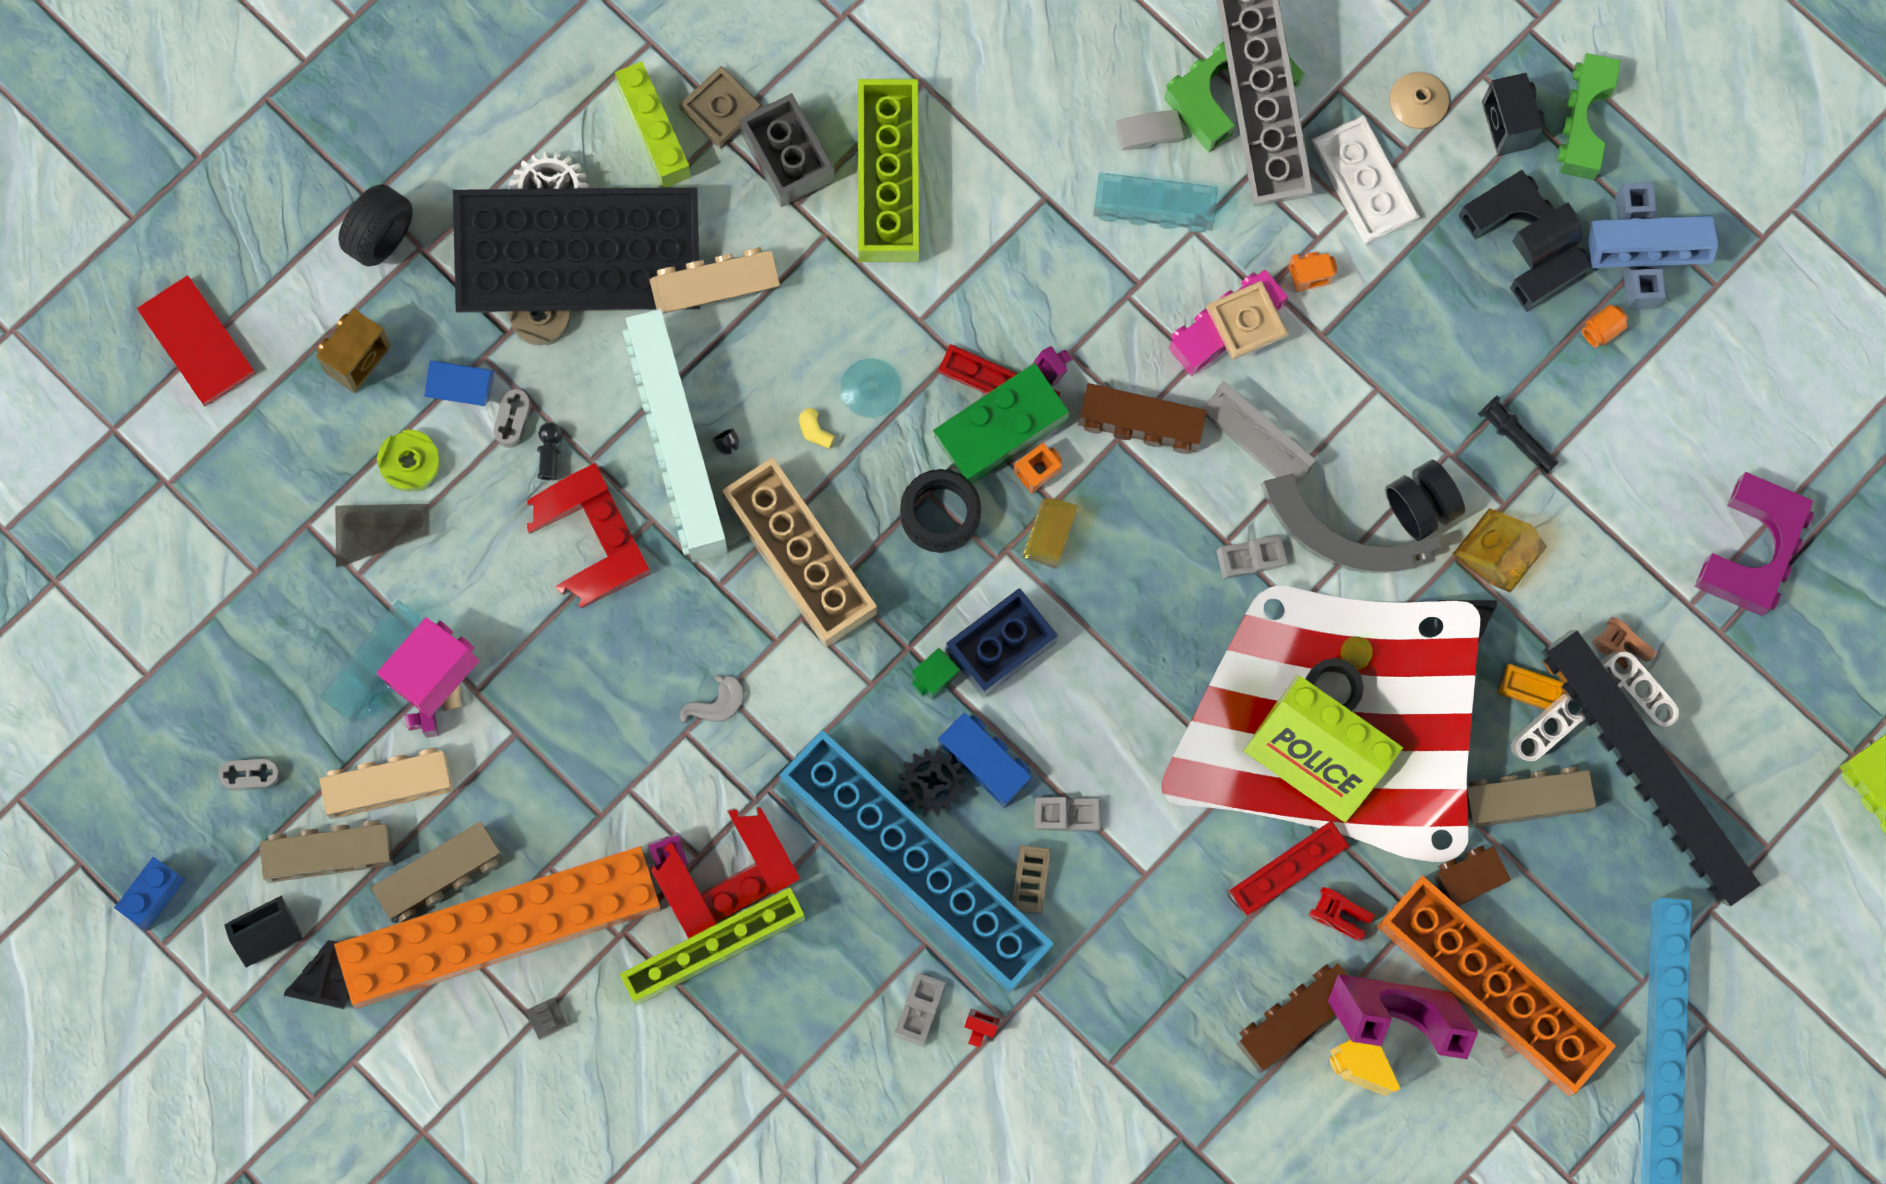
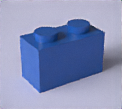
(149, 893)

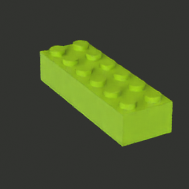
(888, 170)

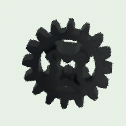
(947, 785)

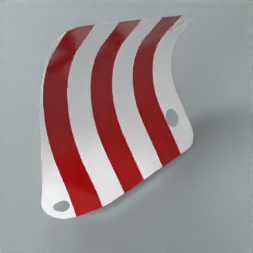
(1412, 693)

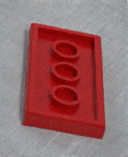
(196, 340)

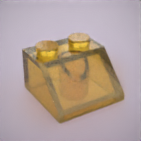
(1500, 549)

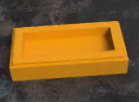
(1529, 687)

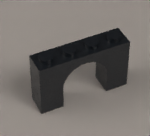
(1519, 200)

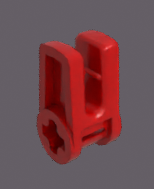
(1328, 914)

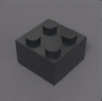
(1513, 113)

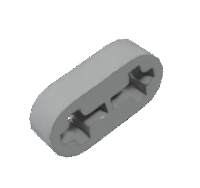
(505, 415)
(249, 782)

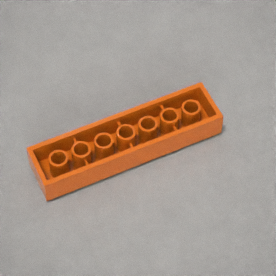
(1496, 986)

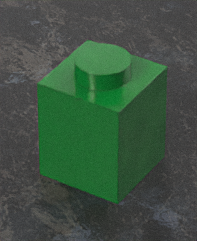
(934, 674)

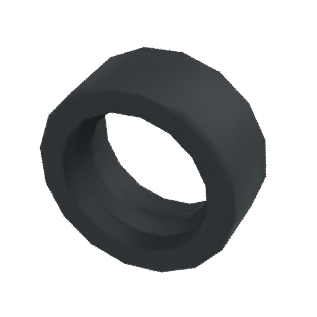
(1347, 670)

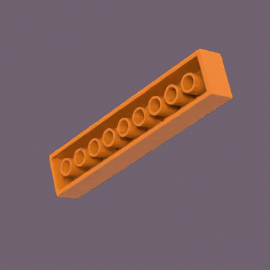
(497, 927)

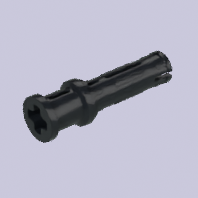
(1508, 425)

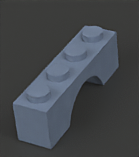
(1642, 283)

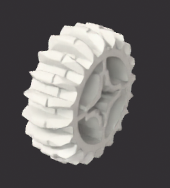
(534, 172)

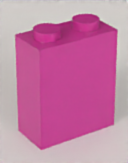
(428, 666)

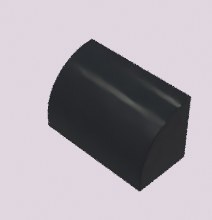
(1549, 236)
(263, 931)

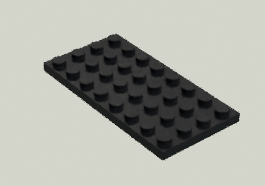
(569, 247)

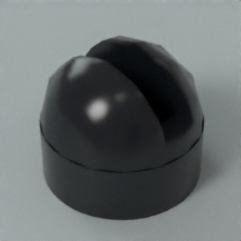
(726, 440)

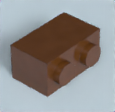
(1472, 876)

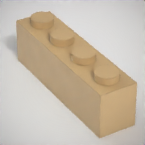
(714, 282)
(386, 784)

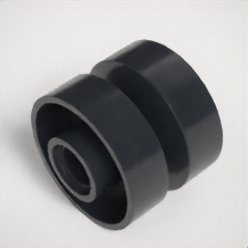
(1425, 500)

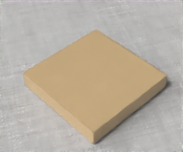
(1247, 320)

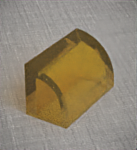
(1050, 532)

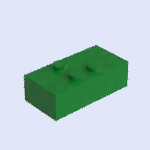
(1001, 424)

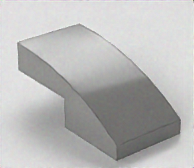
(1149, 129)
(1251, 557)
(1067, 814)
(919, 1009)

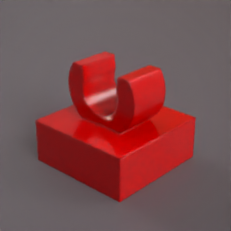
(982, 1025)

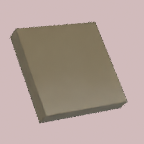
(719, 106)

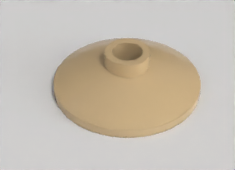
(1416, 112)

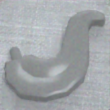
(725, 707)

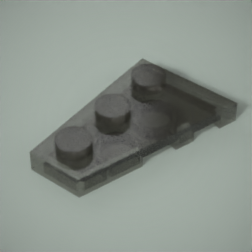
(377, 528)

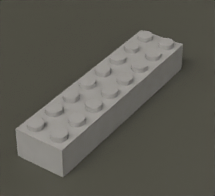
(1265, 100)

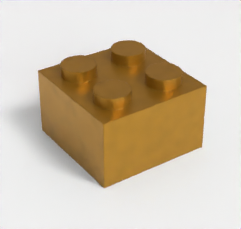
(353, 350)

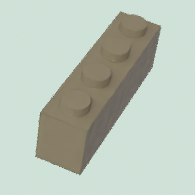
(1529, 798)
(326, 852)
(437, 872)

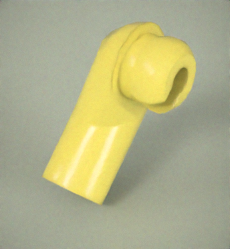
(811, 429)

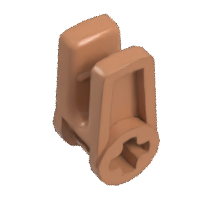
(1622, 637)

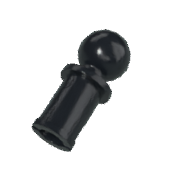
(550, 435)

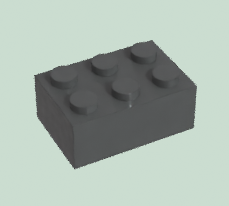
(786, 150)

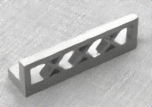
(1257, 434)

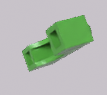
(1582, 149)

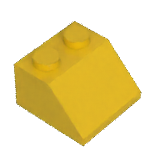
(1364, 1066)

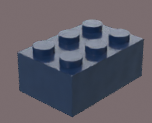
(1001, 643)

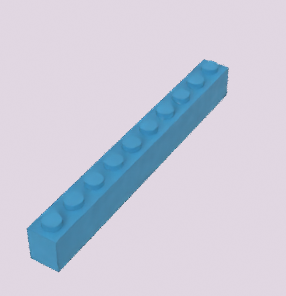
(1666, 1041)

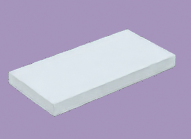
(1364, 180)

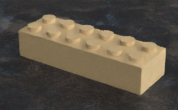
(799, 552)

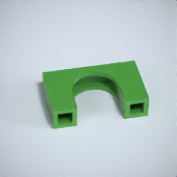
(1196, 105)

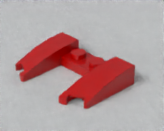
(623, 561)
(768, 874)

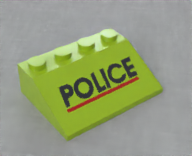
(1322, 748)

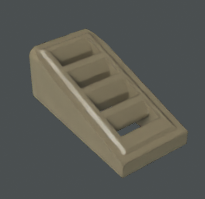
(1033, 852)

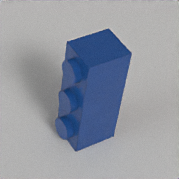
(985, 759)

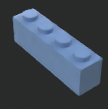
(1652, 241)

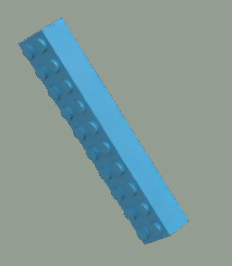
(916, 861)

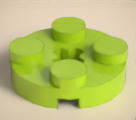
(401, 445)

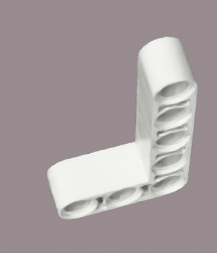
(1566, 721)

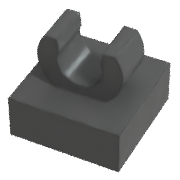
(546, 1018)

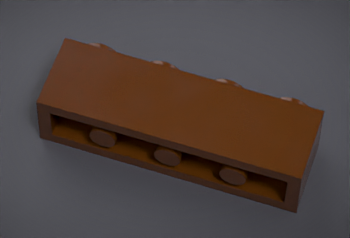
(1142, 418)
(1292, 1022)

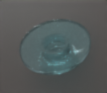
(866, 401)

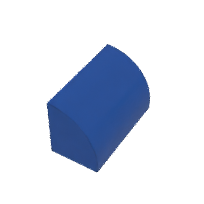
(459, 383)

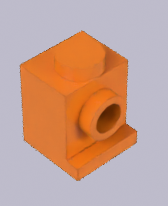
(1312, 270)
(1042, 456)

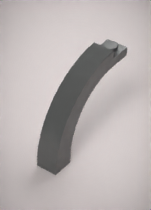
(1327, 545)

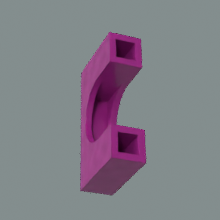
(1785, 517)
(1368, 1005)

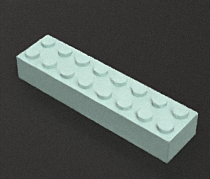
(677, 440)

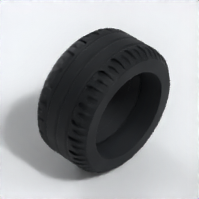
(375, 225)
(940, 480)

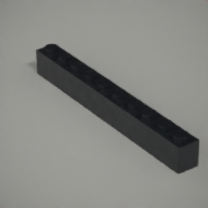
(1650, 768)

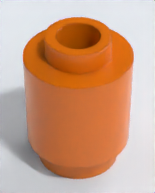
(1605, 325)

